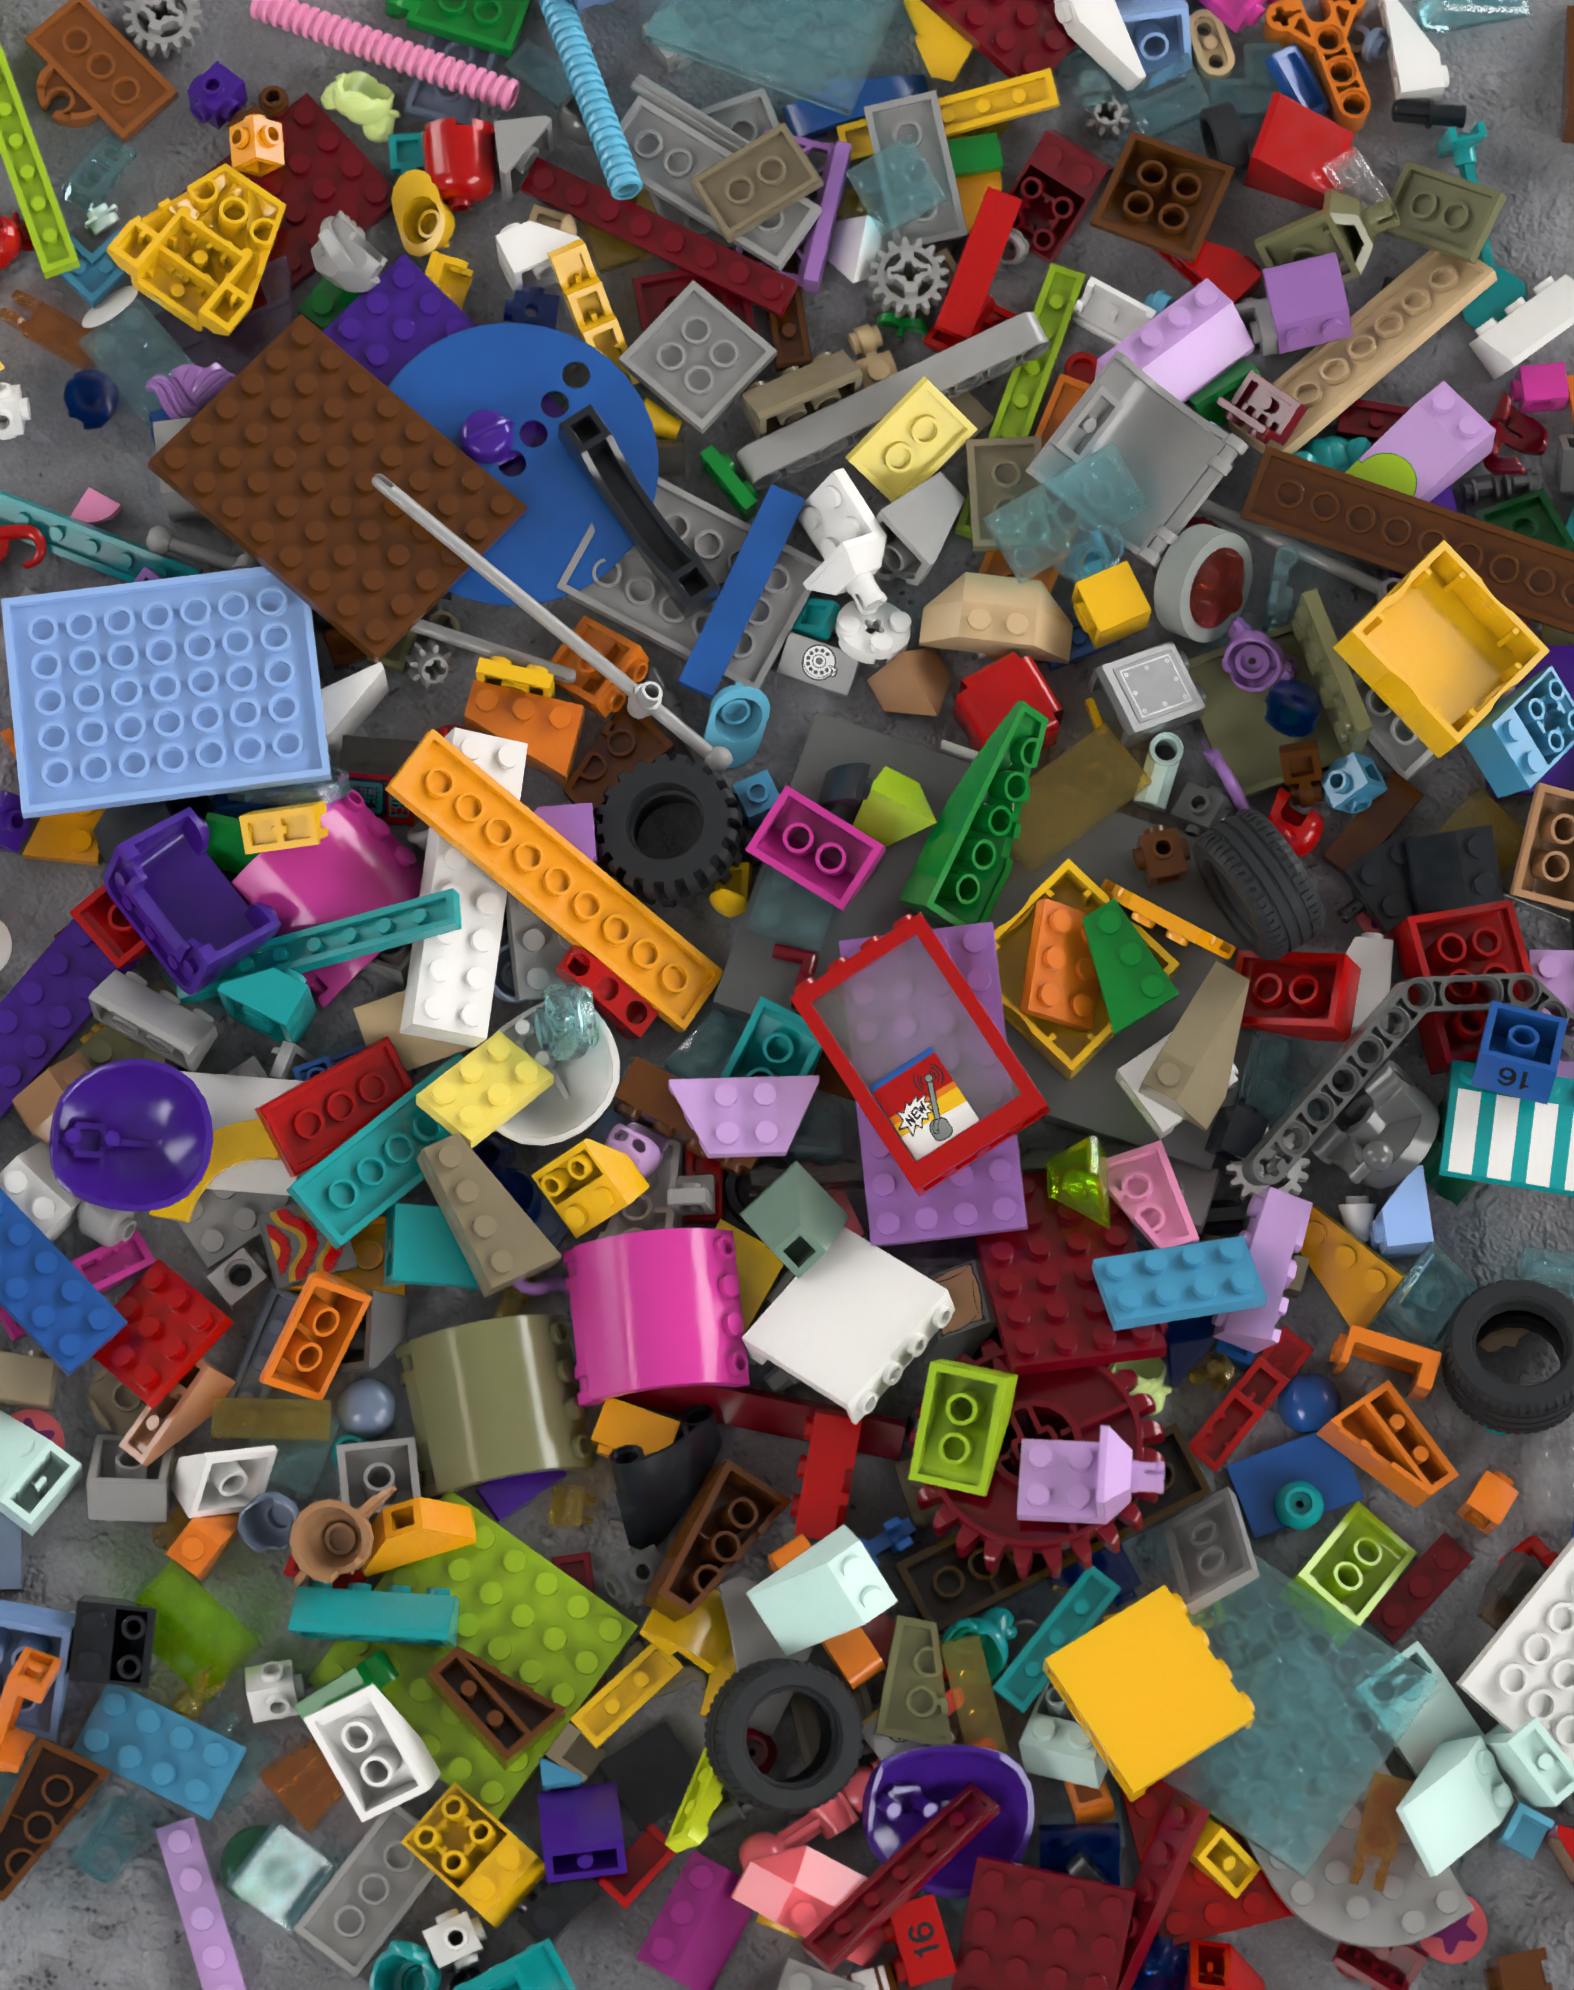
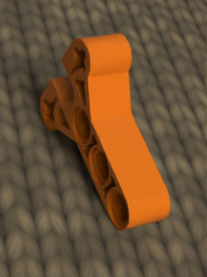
(1289, 24)
(849, 1651)

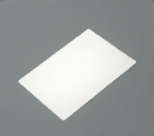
(233, 1101)

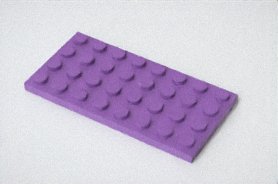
(984, 1194)

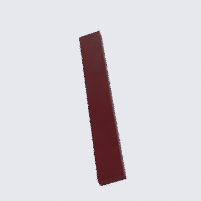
(770, 1414)

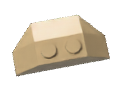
(997, 618)

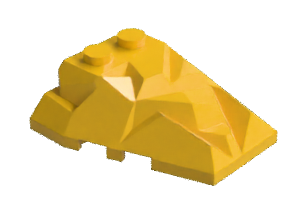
(203, 249)

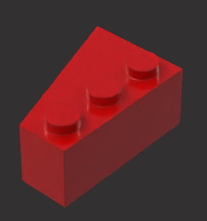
(826, 1473)

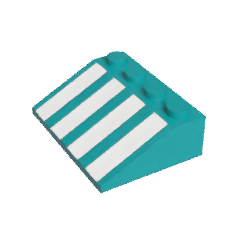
(1507, 1137)

